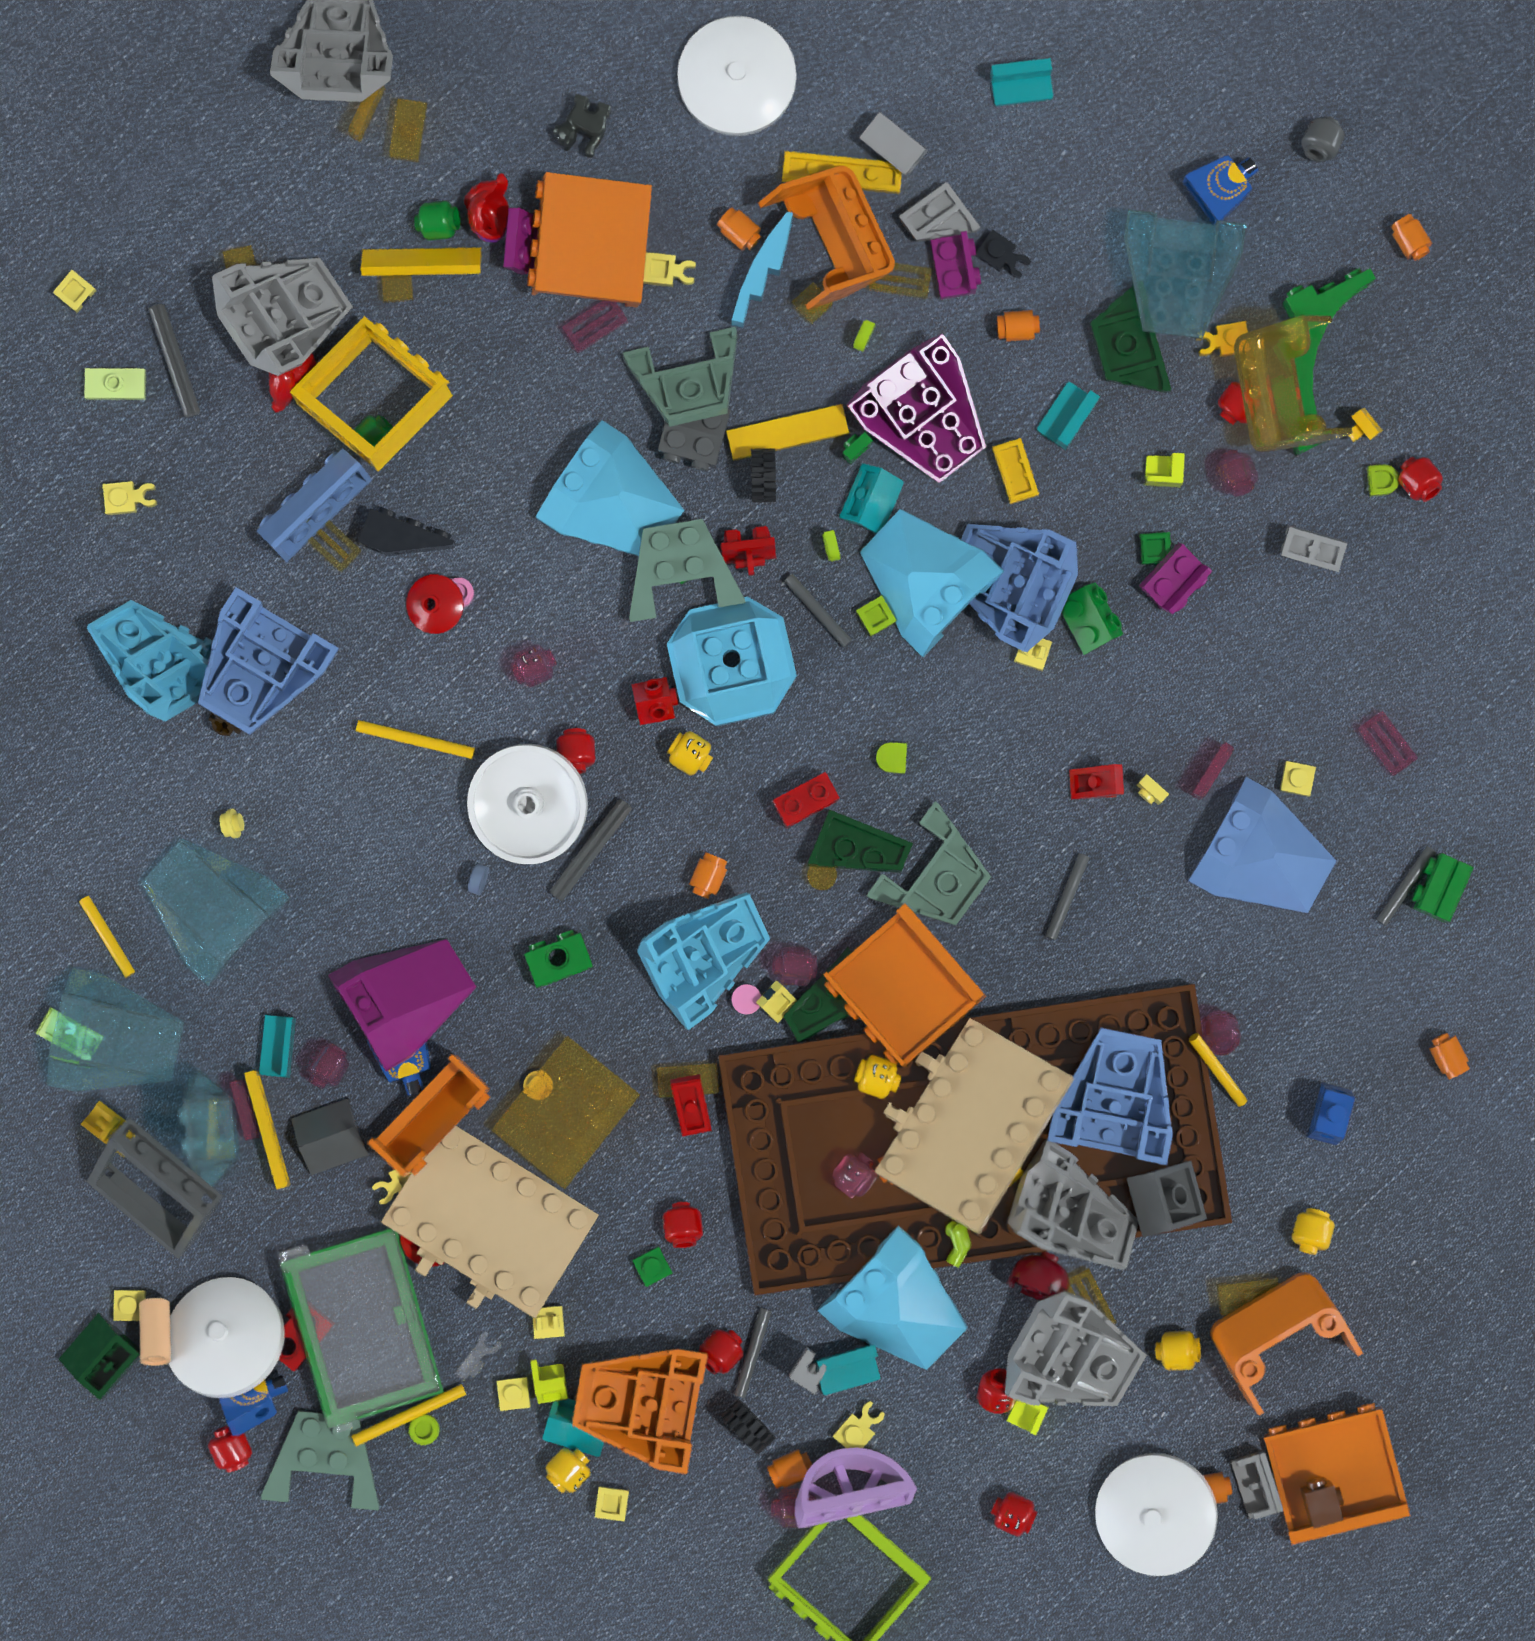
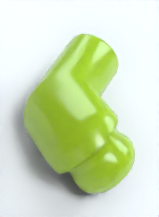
(960, 1240)

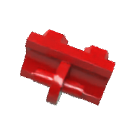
(748, 552)

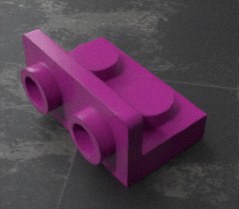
(518, 241)
(955, 266)
(1175, 579)

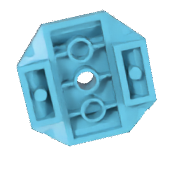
(725, 692)

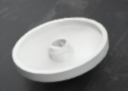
(736, 75)
(527, 804)
(225, 1337)
(1156, 1514)

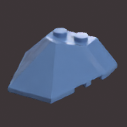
(1034, 585)
(258, 663)
(1263, 854)
(1117, 1099)

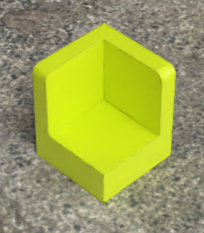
(1165, 470)
(549, 1382)
(1027, 1416)

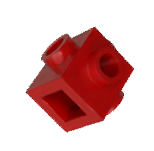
(654, 700)

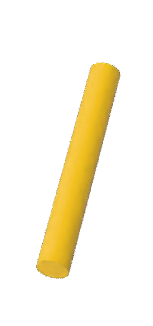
(107, 936)
(1218, 1070)

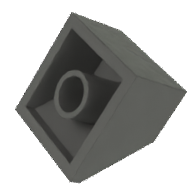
(1166, 1199)

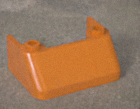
(845, 226)
(431, 1117)
(1272, 1319)

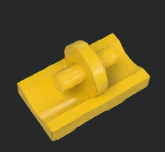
(104, 1123)

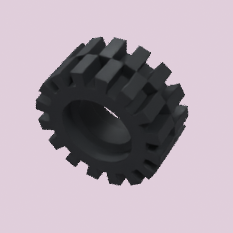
(763, 475)
(748, 1426)

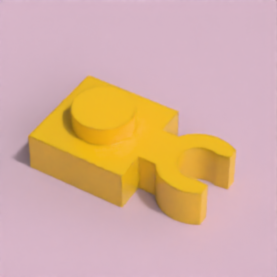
(1224, 338)

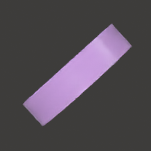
(831, 1507)

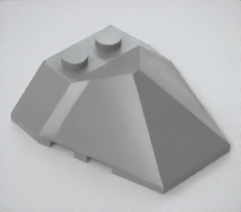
(334, 52)
(279, 310)
(1069, 1212)
(1071, 1356)

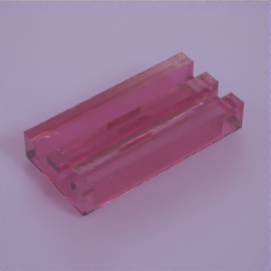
(600, 334)
(1397, 737)
(1212, 771)
(244, 1110)

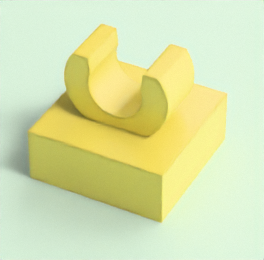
(1035, 656)
(549, 1323)

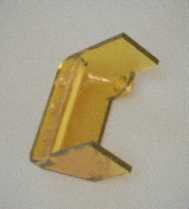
(1272, 386)

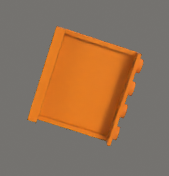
(590, 238)
(904, 987)
(1349, 1452)

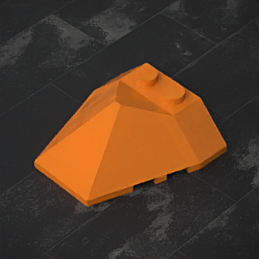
(643, 1405)

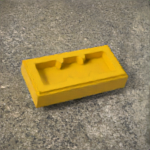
(1015, 471)

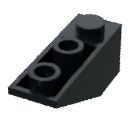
(396, 537)

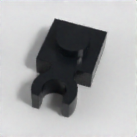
(999, 252)

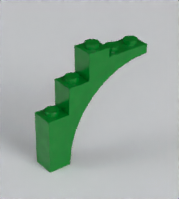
(1327, 303)

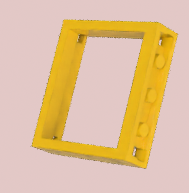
(338, 359)

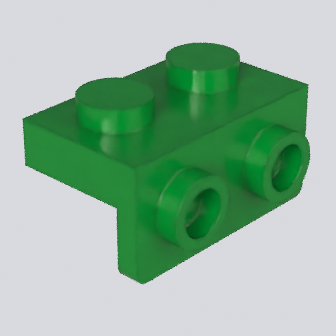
(1091, 618)

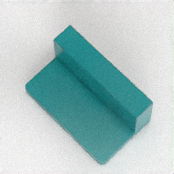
(1022, 82)
(1067, 415)
(871, 498)
(277, 1046)
(848, 1369)
(562, 1432)

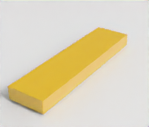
(871, 174)
(421, 261)
(788, 431)
(267, 1129)

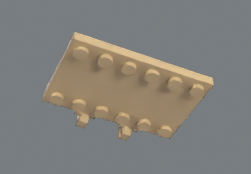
(972, 1124)
(489, 1222)

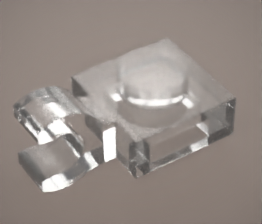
(472, 1363)

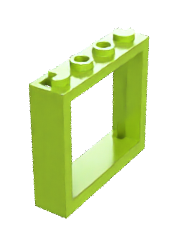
(824, 1625)

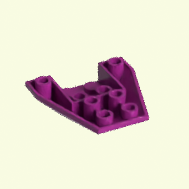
(923, 409)
(403, 996)

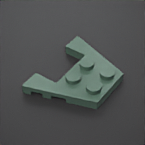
(689, 390)
(677, 555)
(947, 882)
(322, 1450)

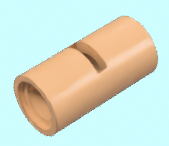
(155, 1332)

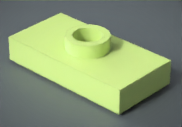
(115, 384)

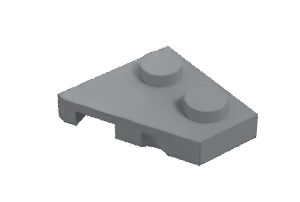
(938, 216)

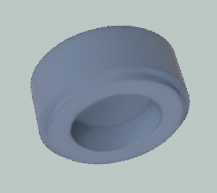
(478, 879)

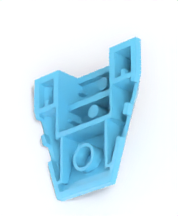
(608, 494)
(926, 576)
(152, 659)
(701, 954)
(897, 1304)

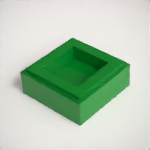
(1154, 547)

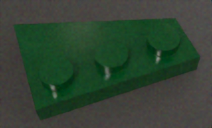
(857, 846)
(817, 1008)

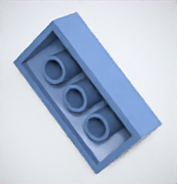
(319, 499)

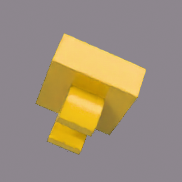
(1365, 425)

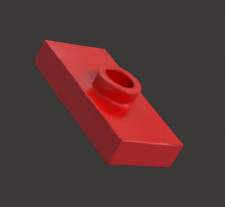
(691, 1105)

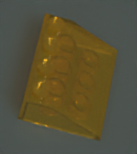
(565, 1112)

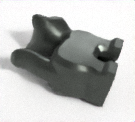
(585, 122)

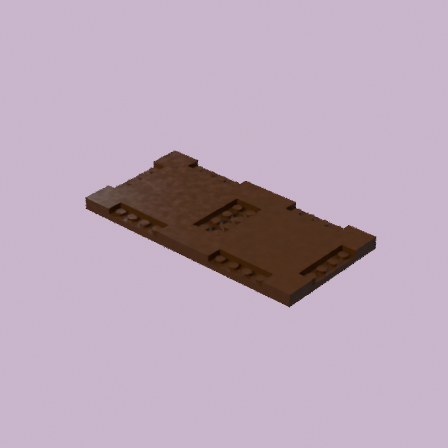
(801, 1113)

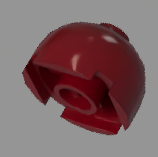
(1039, 1276)

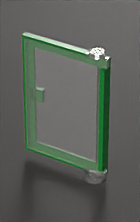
(360, 1327)

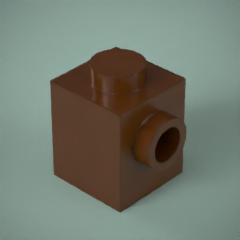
(1322, 1502)

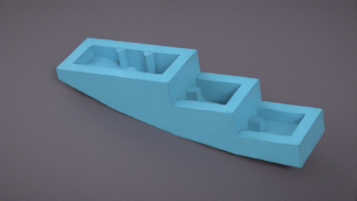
(767, 261)

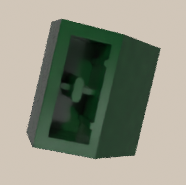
(100, 1356)

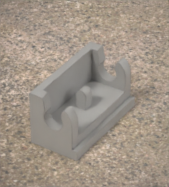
(893, 144)
(1313, 548)
(807, 1376)
(1256, 1485)

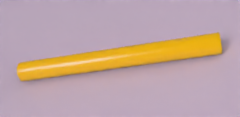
(415, 739)
(408, 1415)

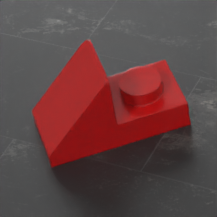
(1096, 782)

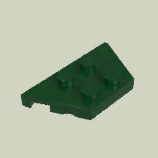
(1125, 350)

